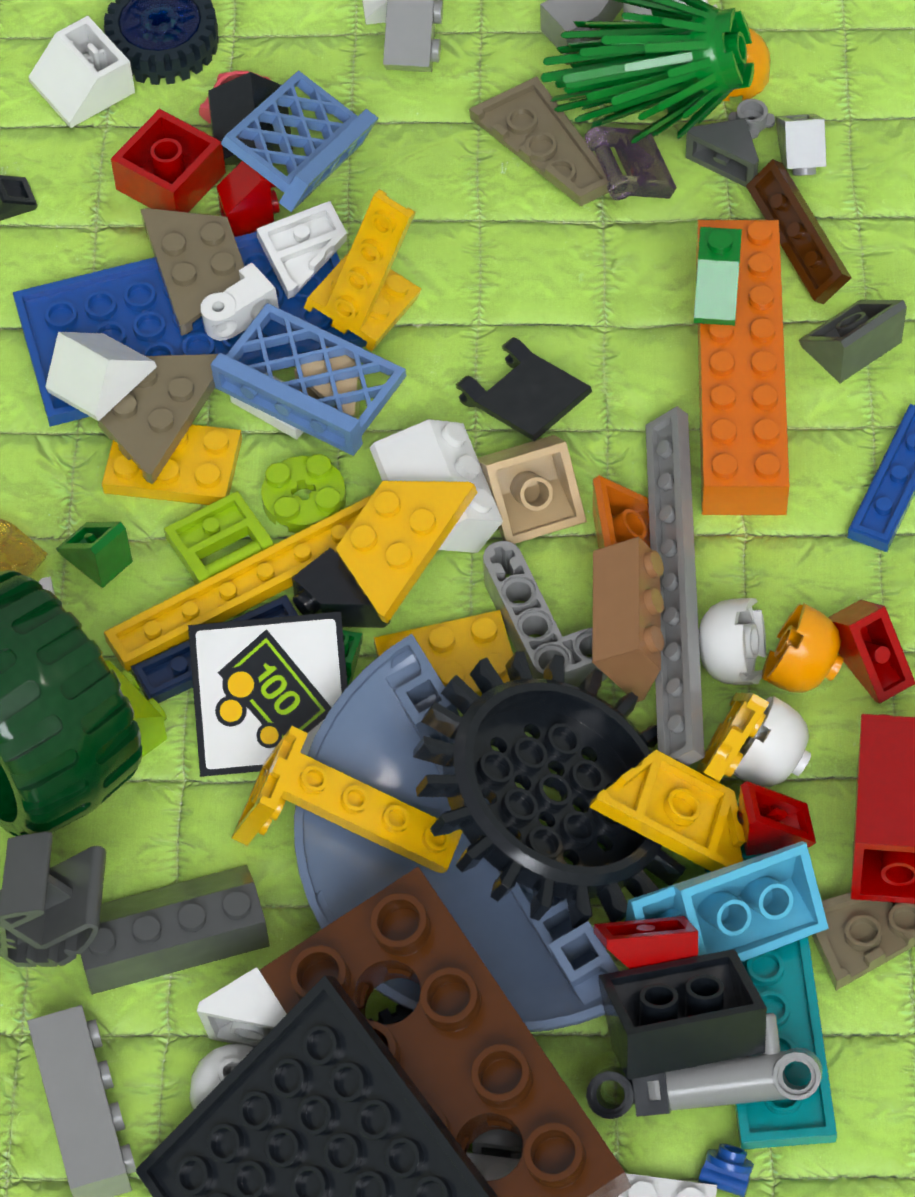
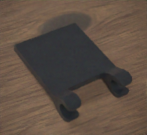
(529, 396)

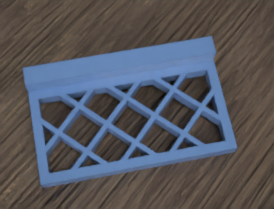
(322, 155)
(285, 400)

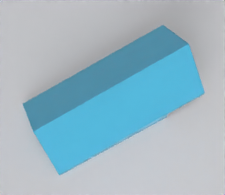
(744, 905)

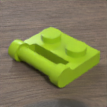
(213, 530)

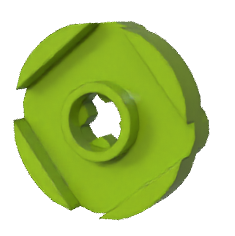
(300, 473)

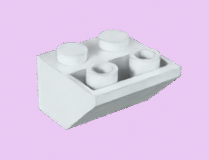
(82, 72)

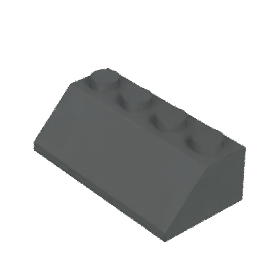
(175, 929)

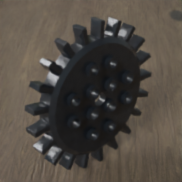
(508, 832)

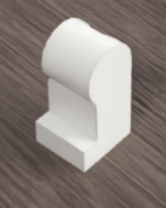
(236, 308)

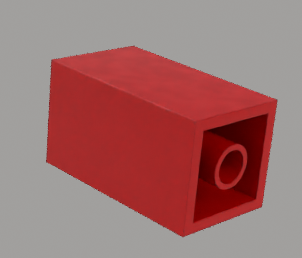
(885, 811)

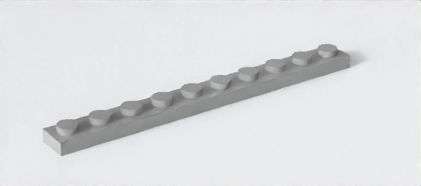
(672, 536)

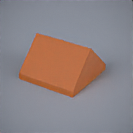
(619, 513)

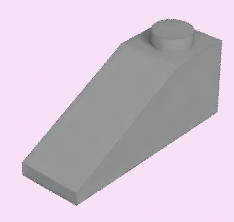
(559, 15)

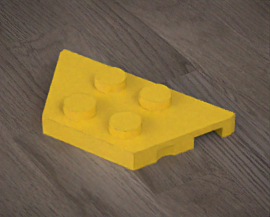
(400, 536)
(740, 723)
(677, 810)

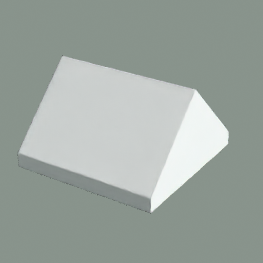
(94, 371)
(241, 1010)

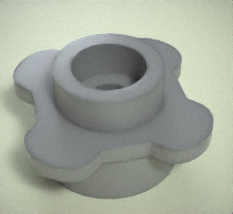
(755, 114)

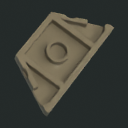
(194, 258)
(160, 410)

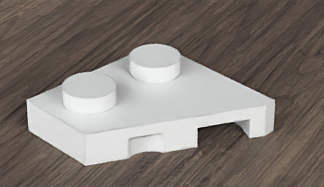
(302, 244)

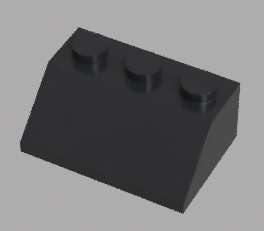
(683, 1014)

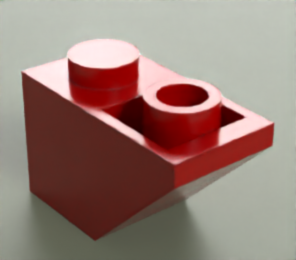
(247, 200)

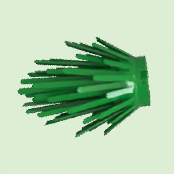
(656, 61)

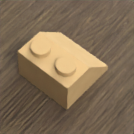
(533, 489)

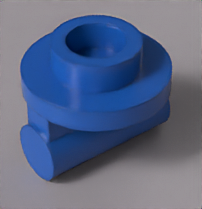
(727, 1169)

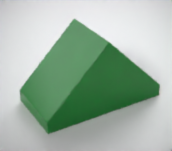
(98, 550)

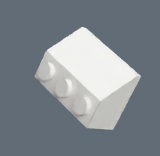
(442, 453)

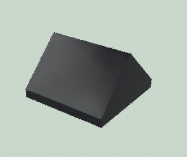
(234, 102)

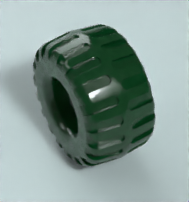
(62, 714)

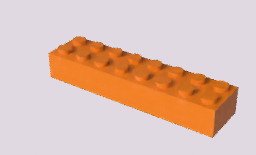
(745, 386)

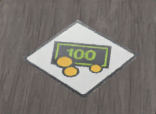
(259, 682)

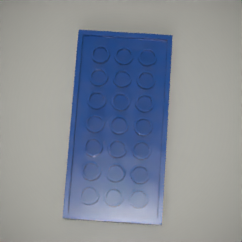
(136, 311)

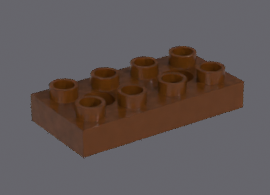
(460, 1041)

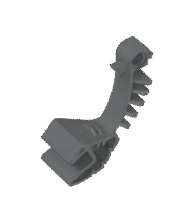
(47, 910)

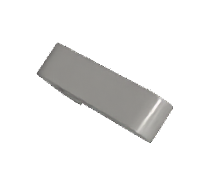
(533, 616)

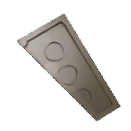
(543, 139)
(863, 936)

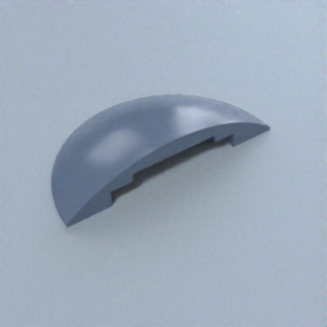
(371, 736)

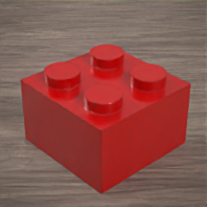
(168, 164)

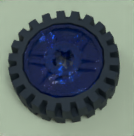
(163, 36)

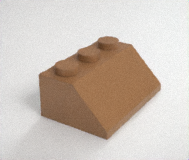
(628, 615)

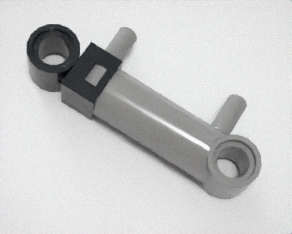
(710, 1085)

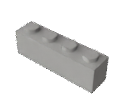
(411, 35)
(79, 1104)

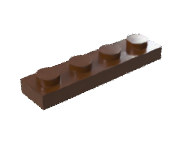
(799, 232)

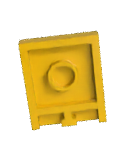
(362, 288)
(343, 801)

